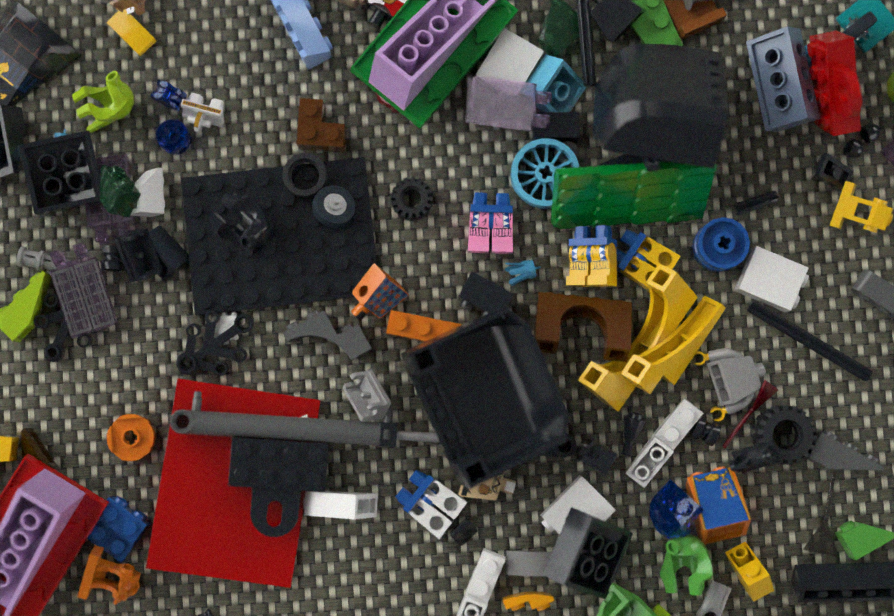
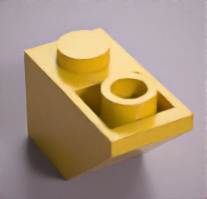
(750, 571)

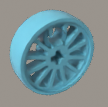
(519, 157)

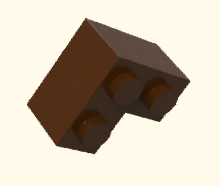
(314, 133)

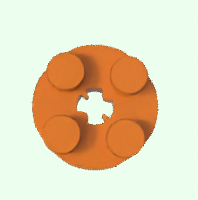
(121, 447)

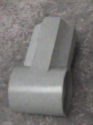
(714, 599)

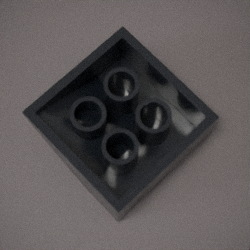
(587, 553)

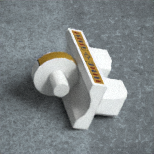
(201, 114)

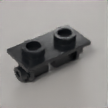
(755, 457)

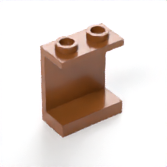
(700, 17)

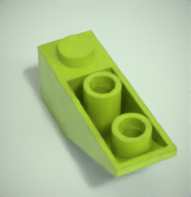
(19, 315)

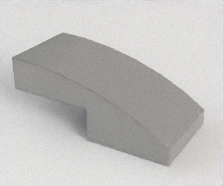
(526, 562)

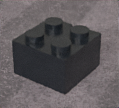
(483, 295)

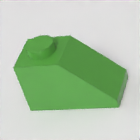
(861, 539)

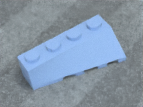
(304, 31)

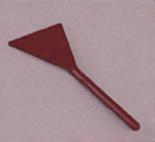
(766, 391)

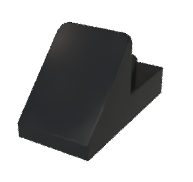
(831, 172)

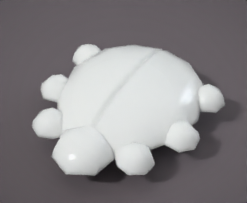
(225, 322)

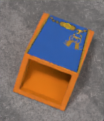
(723, 503)

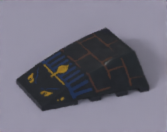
(28, 53)

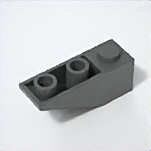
(835, 455)

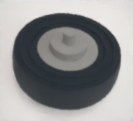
(333, 206)

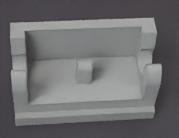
(367, 396)

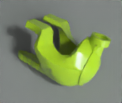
(115, 97)

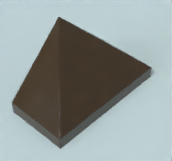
(33, 445)

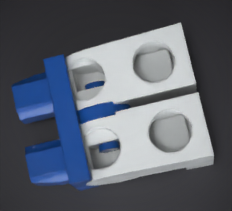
(423, 502)

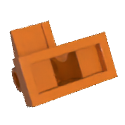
(96, 573)

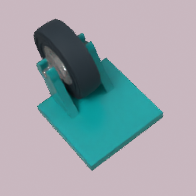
(867, 22)

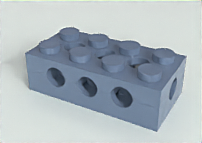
(782, 79)

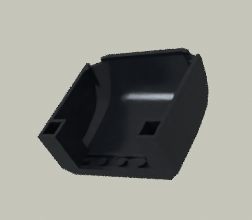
(662, 104)
(488, 395)

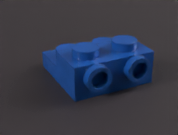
(119, 528)

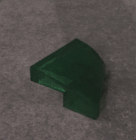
(559, 28)

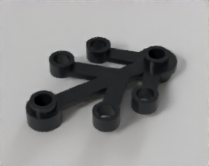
(62, 333)
(212, 346)

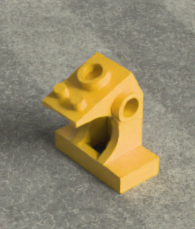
(879, 217)

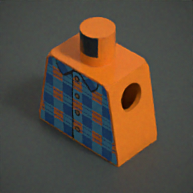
(377, 293)

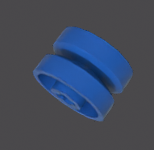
(734, 242)

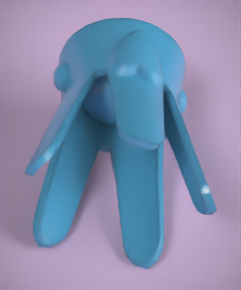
(525, 268)

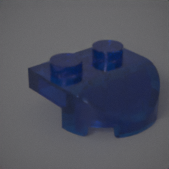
(673, 511)

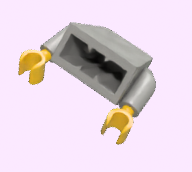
(733, 378)

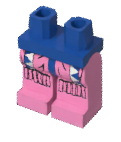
(494, 218)

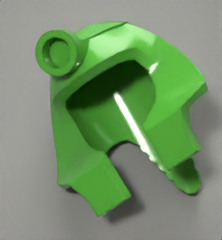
(691, 553)

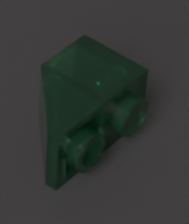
(117, 191)

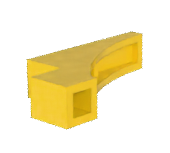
(675, 352)

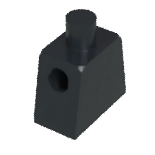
(616, 16)

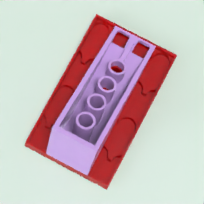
(41, 533)

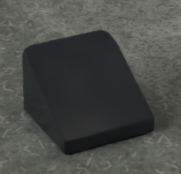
(463, 532)

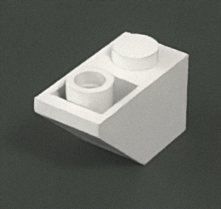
(151, 199)

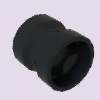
(112, 259)
(706, 431)

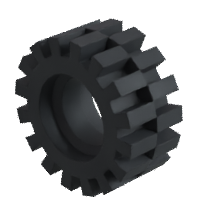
(411, 212)

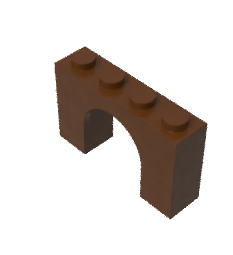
(610, 315)

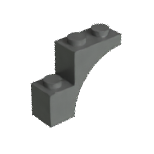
(319, 325)

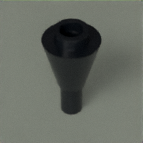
(632, 427)

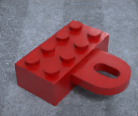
(835, 82)

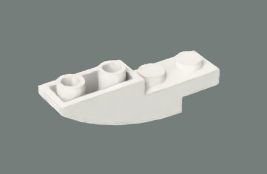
(663, 442)
(481, 584)

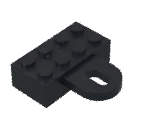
(277, 473)

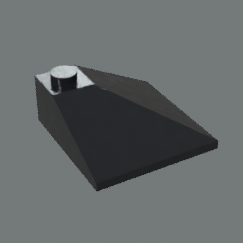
(11, 135)
(61, 172)

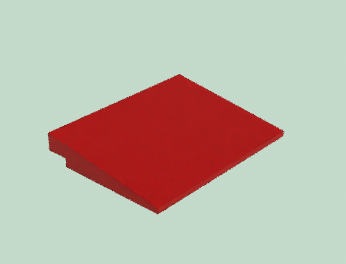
(201, 520)

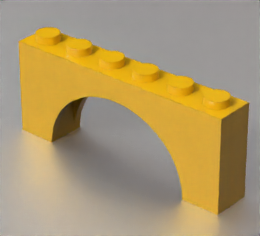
(668, 306)

